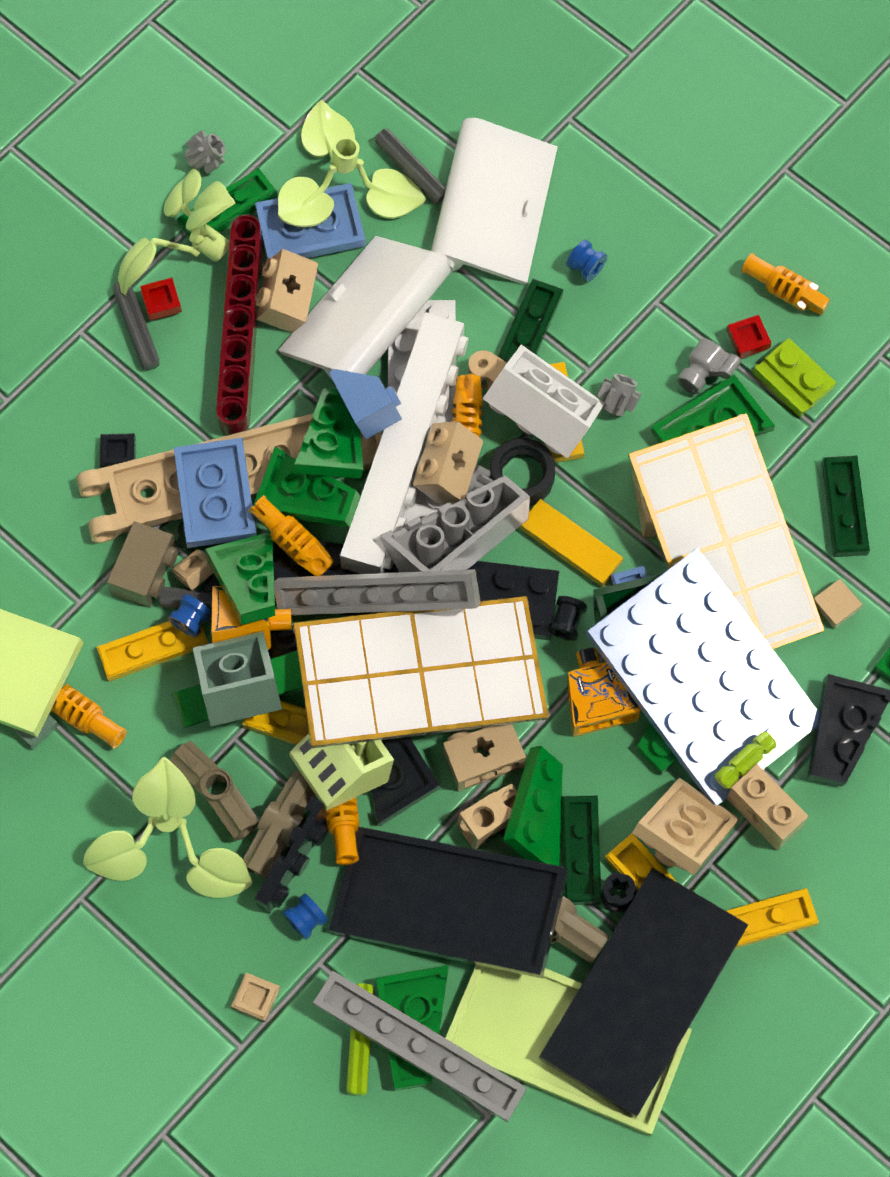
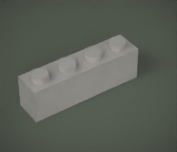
(461, 531)

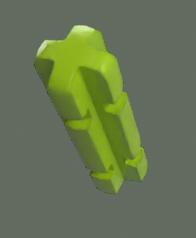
(745, 760)

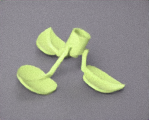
(328, 132)
(203, 237)
(167, 798)

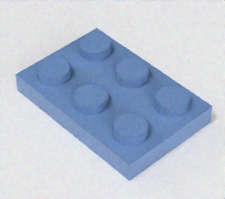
(336, 234)
(214, 492)

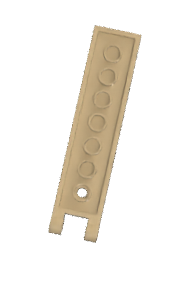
(160, 474)

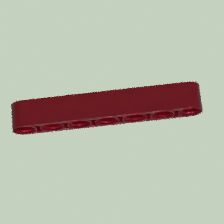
(236, 311)

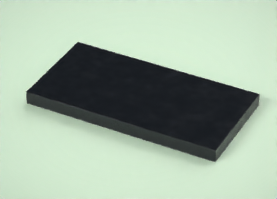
(450, 902)
(643, 992)

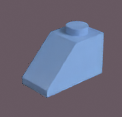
(367, 401)

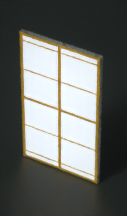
(718, 497)
(419, 672)

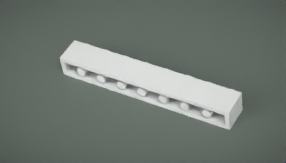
(396, 461)

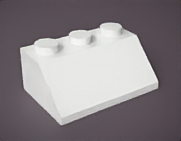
(543, 401)

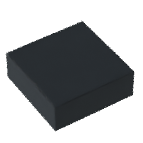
(117, 448)

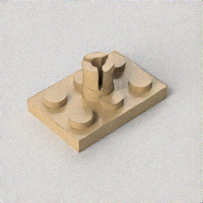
(685, 827)

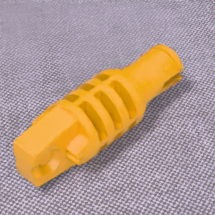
(786, 285)
(468, 402)
(293, 537)
(87, 716)
(343, 823)

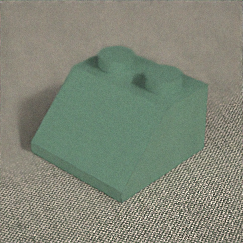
(236, 678)

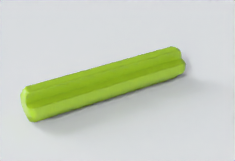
(358, 1058)

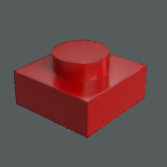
(161, 299)
(749, 336)

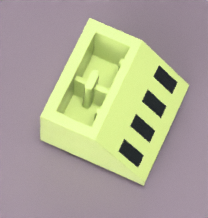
(342, 770)

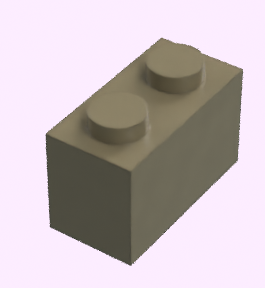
(142, 564)

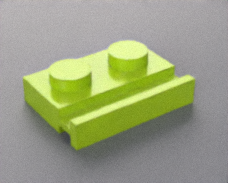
(794, 377)

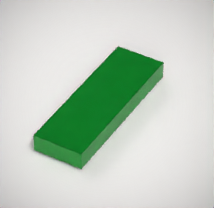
(246, 193)

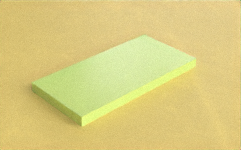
(32, 670)
(509, 1021)

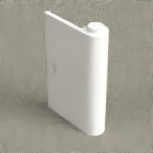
(494, 200)
(368, 307)

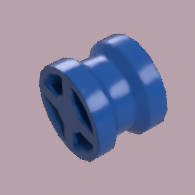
(586, 260)
(190, 616)
(305, 916)

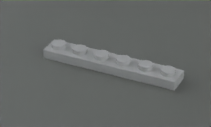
(378, 592)
(420, 1046)

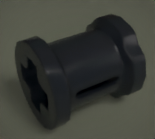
(567, 618)
(615, 903)

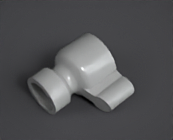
(707, 361)

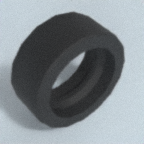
(532, 449)

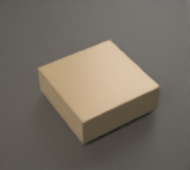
(193, 569)
(837, 603)
(255, 997)

